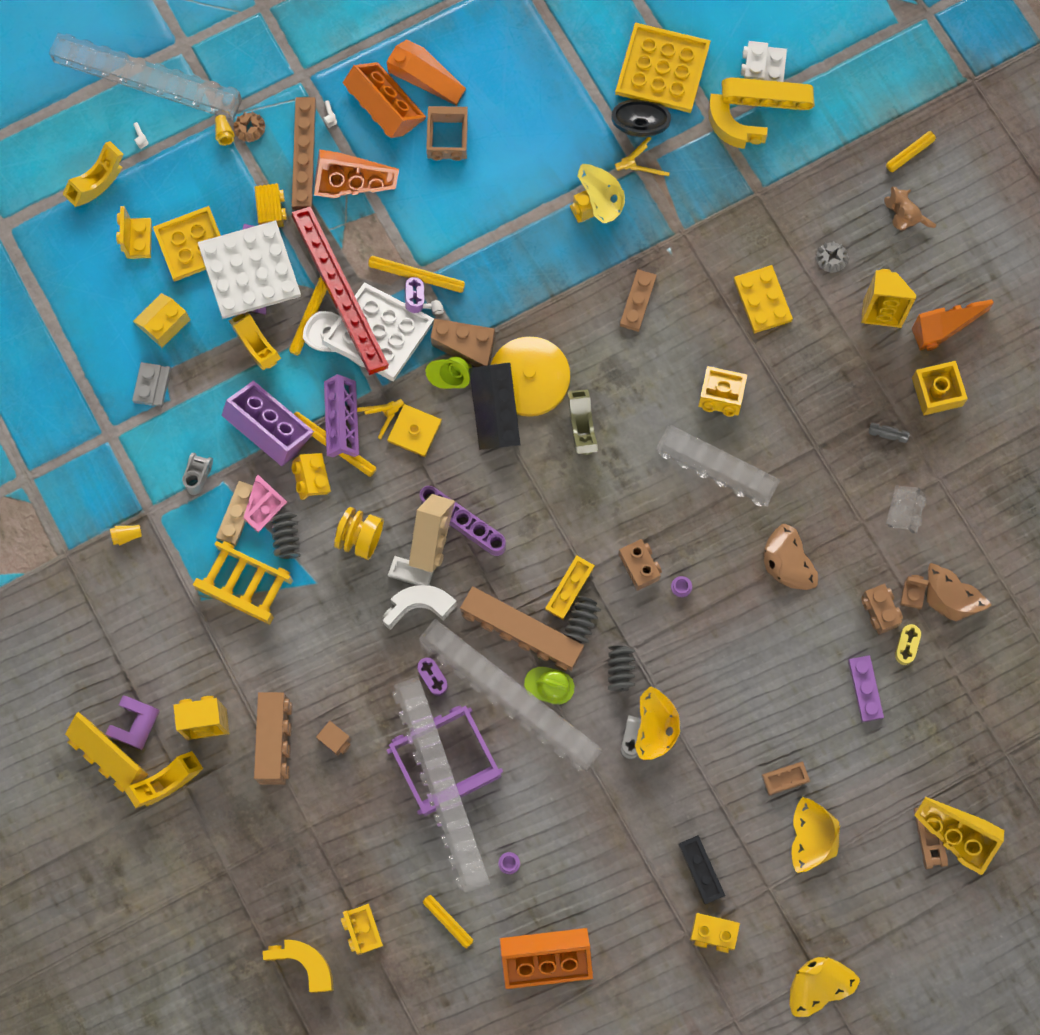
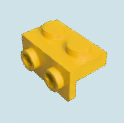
(310, 475)
(362, 929)

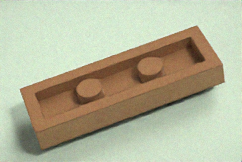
(638, 300)

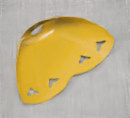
(655, 724)
(817, 836)
(820, 984)

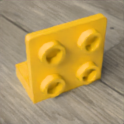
(134, 235)

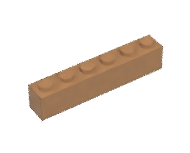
(522, 629)

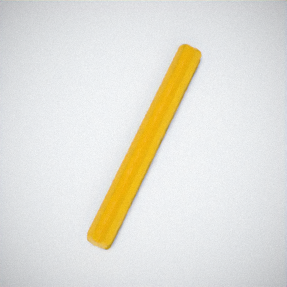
(409, 272)
(312, 308)
(320, 435)

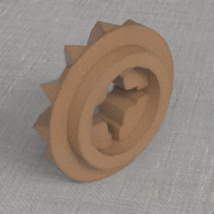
(253, 133)

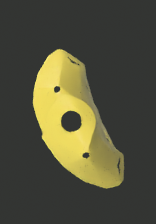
(600, 193)

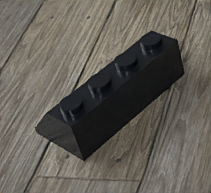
(494, 406)

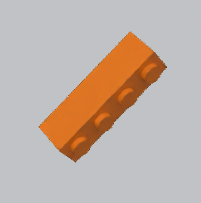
(383, 99)
(546, 958)

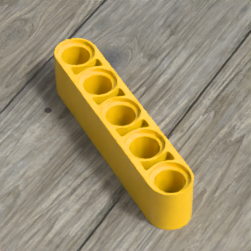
(767, 93)

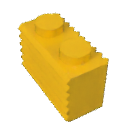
(269, 204)

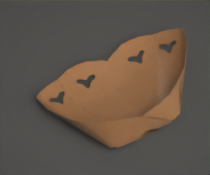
(789, 559)
(951, 597)

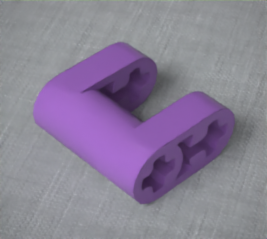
(141, 727)

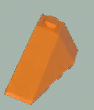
(424, 71)
(345, 174)
(939, 325)

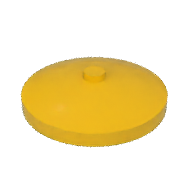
(538, 374)

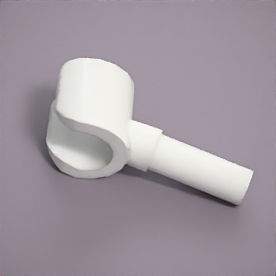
(330, 119)
(141, 141)
(436, 306)

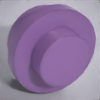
(681, 586)
(509, 863)

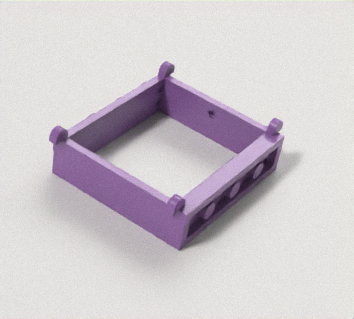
(464, 787)

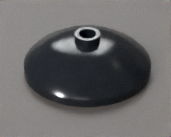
(641, 118)

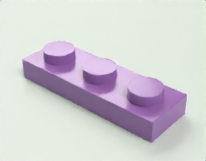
(865, 688)

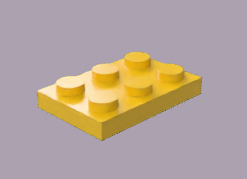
(763, 299)

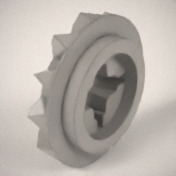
(834, 265)

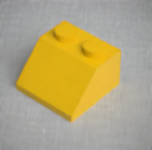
(162, 319)

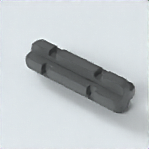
(889, 432)

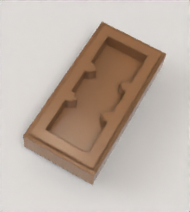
(785, 778)

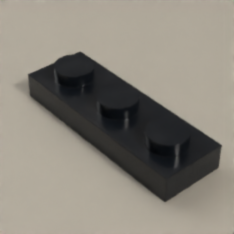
(701, 870)

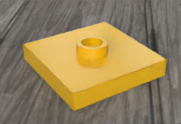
(414, 430)

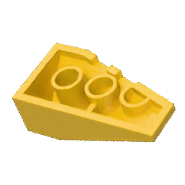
(967, 836)

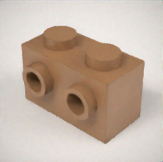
(640, 564)
(882, 609)

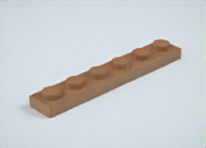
(303, 153)

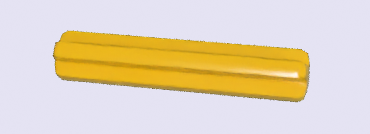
(910, 151)
(447, 920)

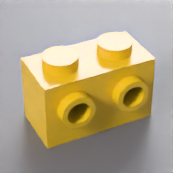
(714, 932)

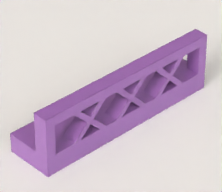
(337, 414)

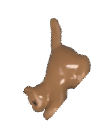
(906, 211)

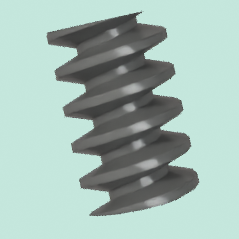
(284, 536)
(582, 619)
(621, 668)

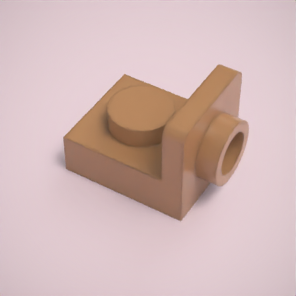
(914, 591)

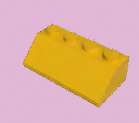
(887, 300)
(104, 752)

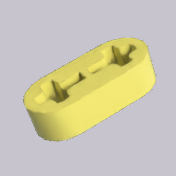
(913, 645)

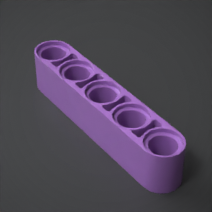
(471, 526)

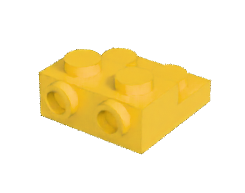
(722, 391)

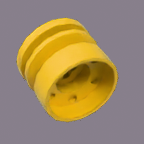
(355, 532)

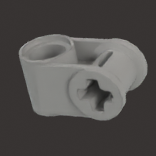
(197, 469)
(630, 737)

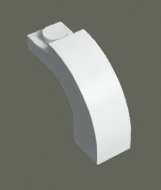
(419, 597)

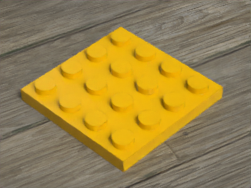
(663, 67)

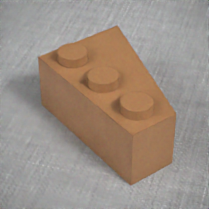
(464, 341)

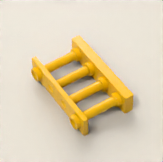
(243, 603)

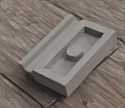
(151, 384)

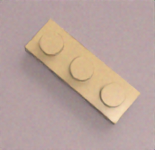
(233, 520)

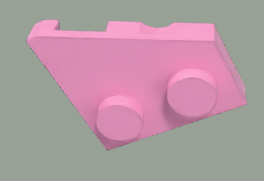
(262, 504)

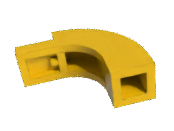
(729, 129)
(97, 179)
(254, 341)
(166, 781)
(317, 967)

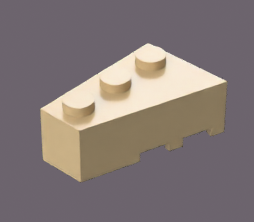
(430, 532)

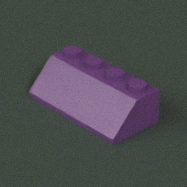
(266, 423)

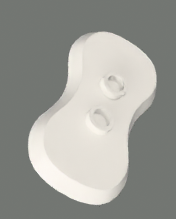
(317, 329)

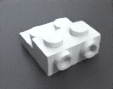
(763, 62)

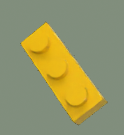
(569, 587)

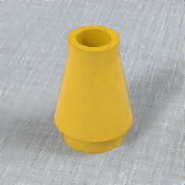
(223, 131)
(124, 534)

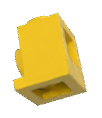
(582, 207)

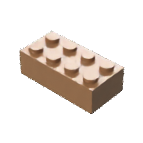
(272, 737)

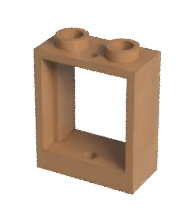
(447, 115)

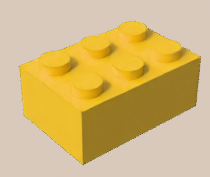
(201, 718)

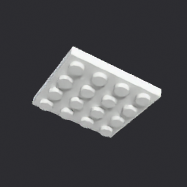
(249, 269)
(392, 325)

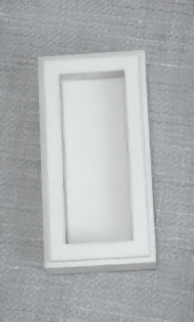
(402, 571)

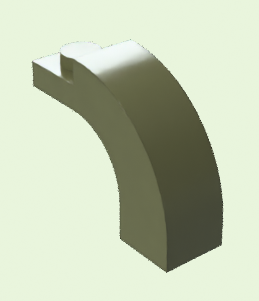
(582, 422)

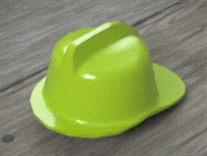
(449, 373)
(549, 685)

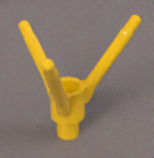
(629, 161)
(388, 409)

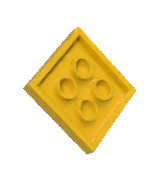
(180, 241)

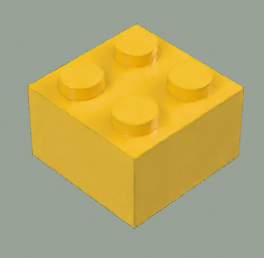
(939, 388)

